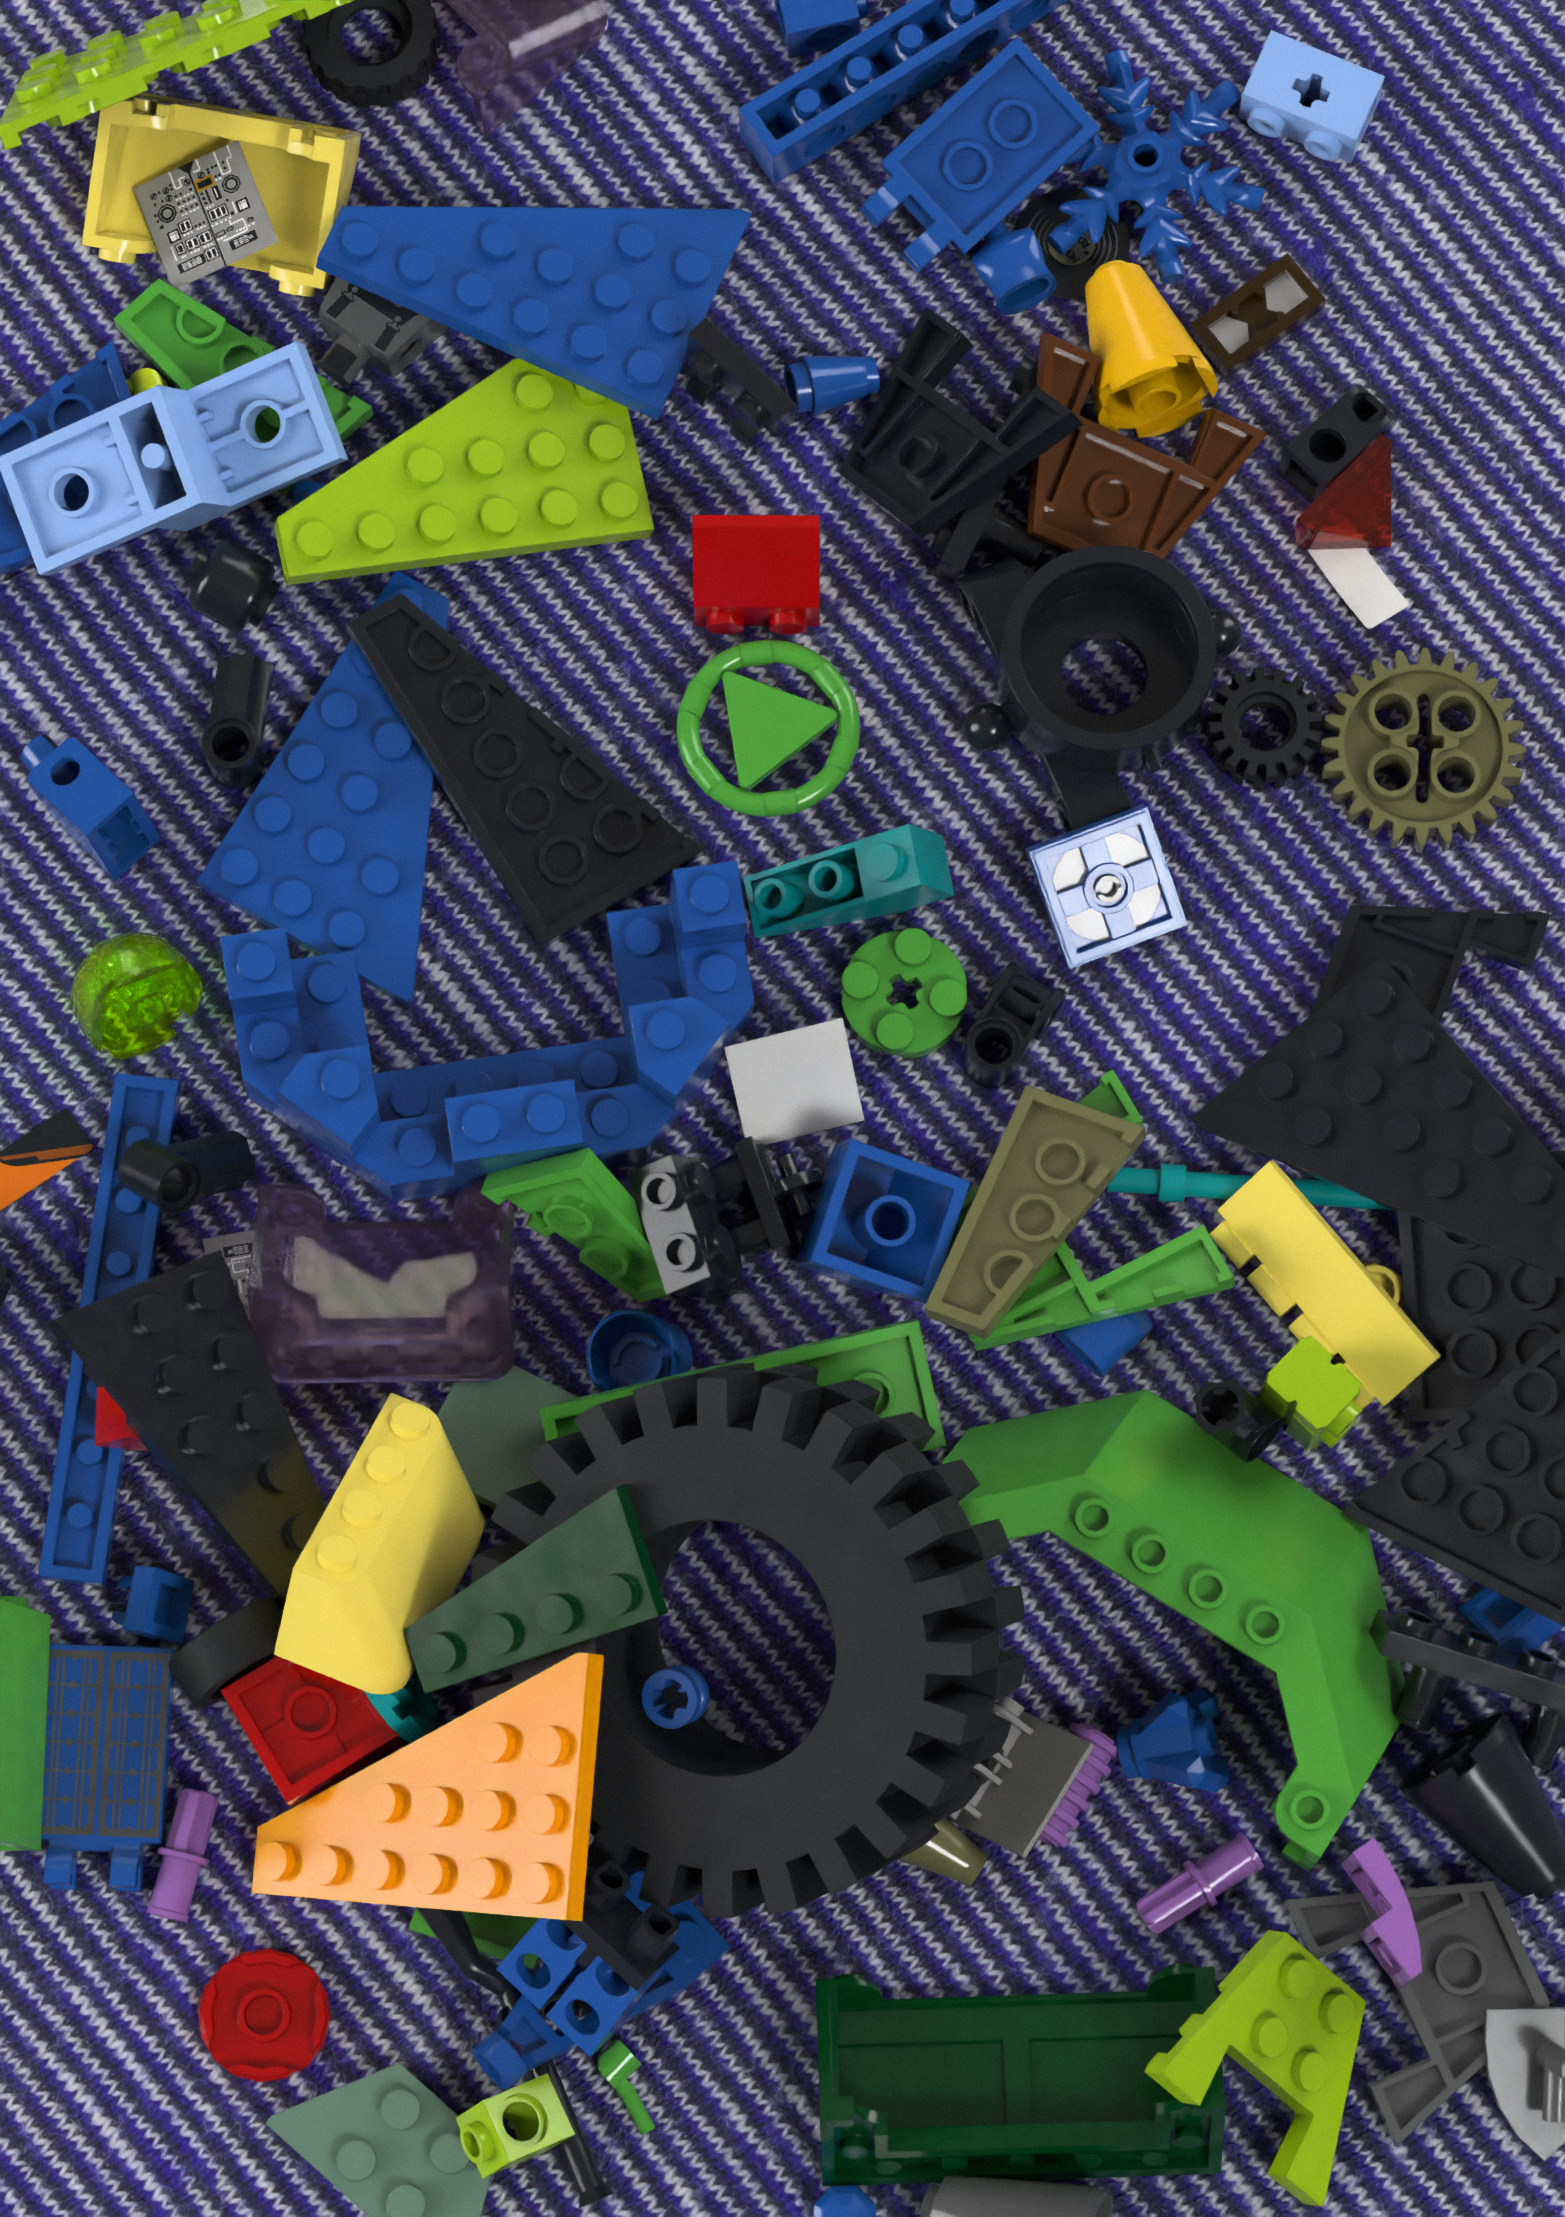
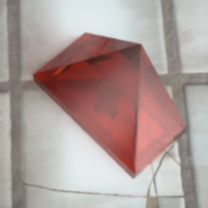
(1354, 507)

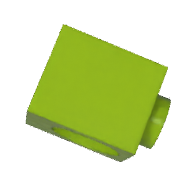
(535, 2116)

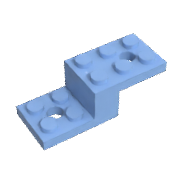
(171, 458)

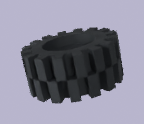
(1267, 692)

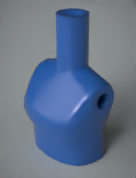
(1014, 269)

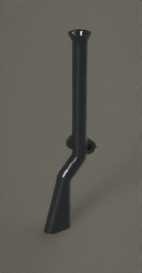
(458, 1941)

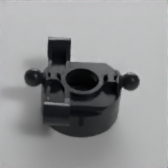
(1079, 599)

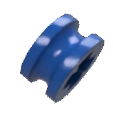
(659, 1710)

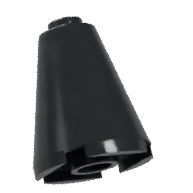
(1492, 1805)

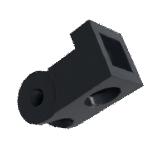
(1334, 442)

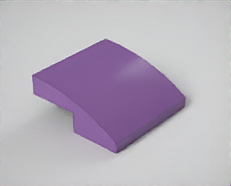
(1394, 1934)

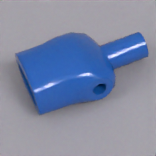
(1105, 1341)

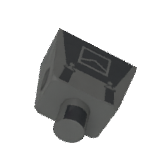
(371, 332)

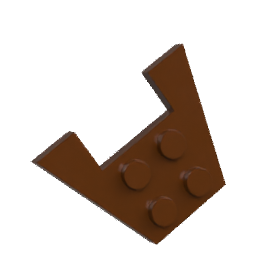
(1114, 489)

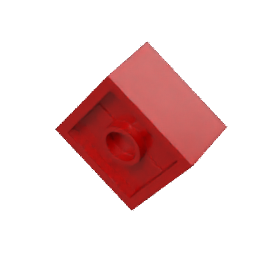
(308, 1727)

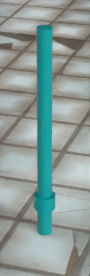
(1174, 1183)

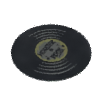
(1080, 262)

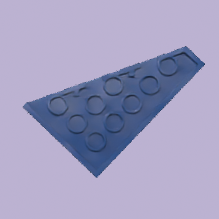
(563, 288)
(341, 825)

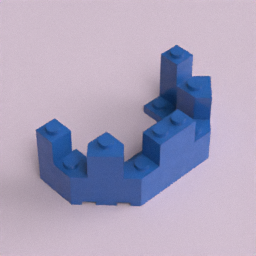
(452, 1123)

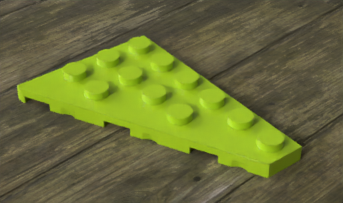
(120, 67)
(486, 477)

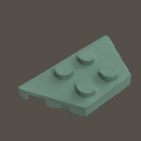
(387, 2147)

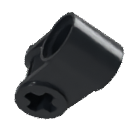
(1014, 1016)

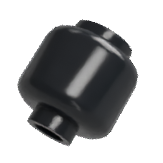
(231, 585)

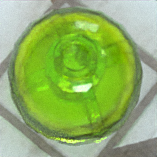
(132, 992)

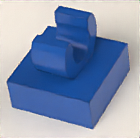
(156, 1604)

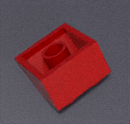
(756, 572)

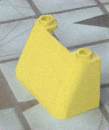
(296, 165)

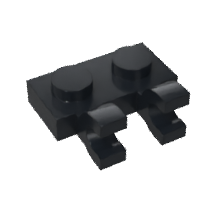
(756, 396)

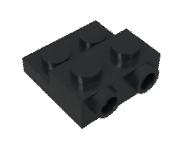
(686, 1228)

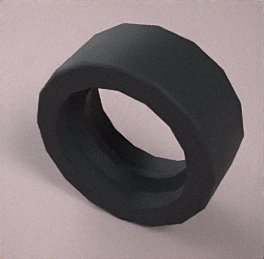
(227, 1651)

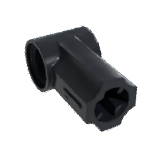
(238, 717)
(186, 1170)
(1236, 1418)

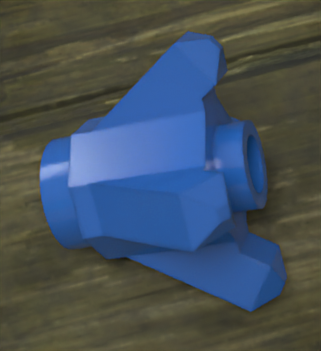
(1175, 1743)

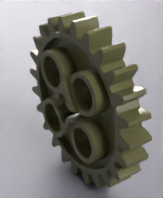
(1478, 752)

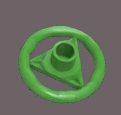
(768, 727)

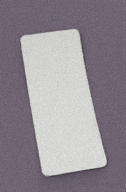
(1360, 584)

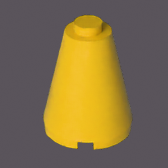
(1149, 363)

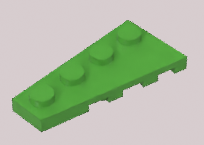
(198, 344)

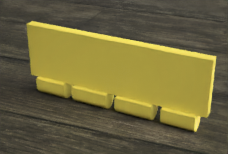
(1318, 1272)

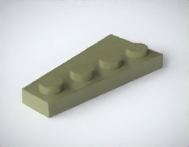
(1031, 1198)

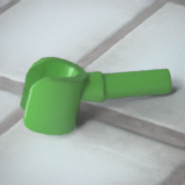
(616, 2065)

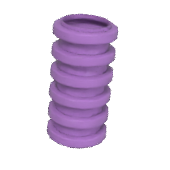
(1081, 1787)

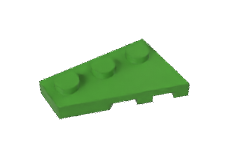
(590, 1210)

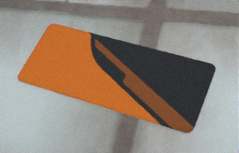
(40, 1155)

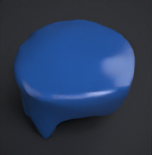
(636, 1348)

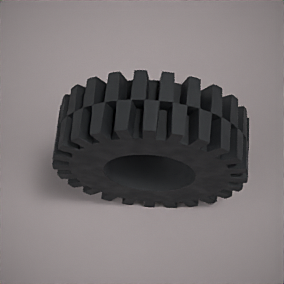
(904, 1608)

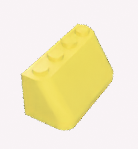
(382, 1553)

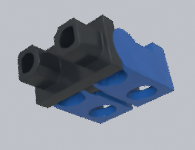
(613, 1945)

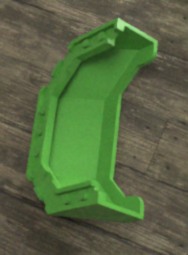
(1228, 1552)

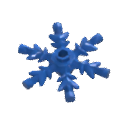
(1153, 183)

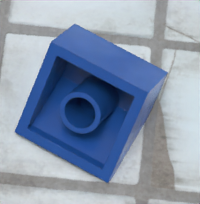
(882, 1222)

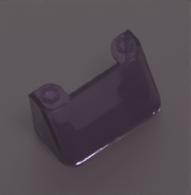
(383, 1294)

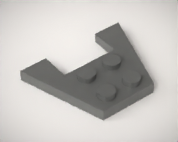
(1468, 1965)

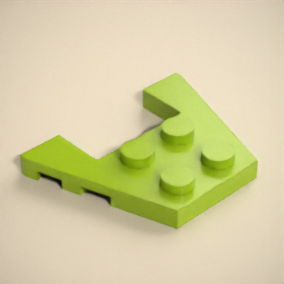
(1292, 2032)

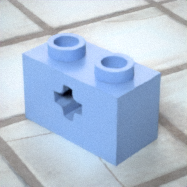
(1292, 72)

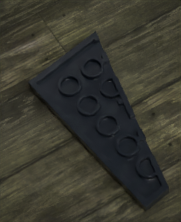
(205, 1408)

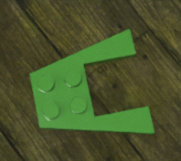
(1064, 1297)

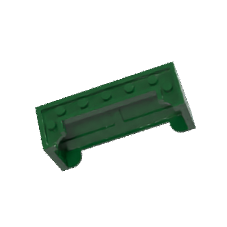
(1010, 2084)

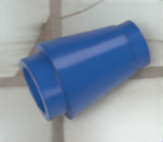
(829, 381)

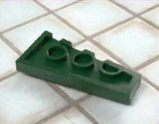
(554, 1593)

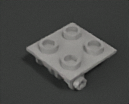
(1022, 1780)

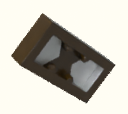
(1257, 316)

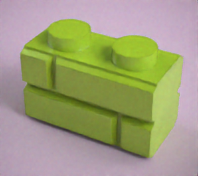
(1312, 1395)

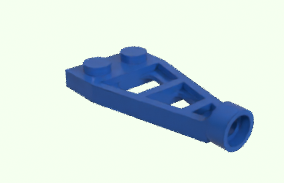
(699, 1950)

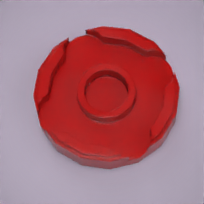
(265, 2015)

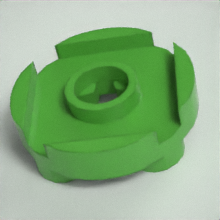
(896, 1029)

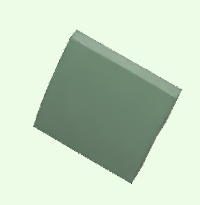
(497, 1430)

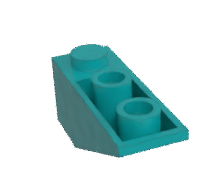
(851, 882)

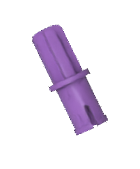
(183, 1855)
(1199, 1884)

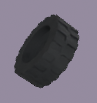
(381, 81)

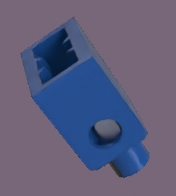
(89, 803)

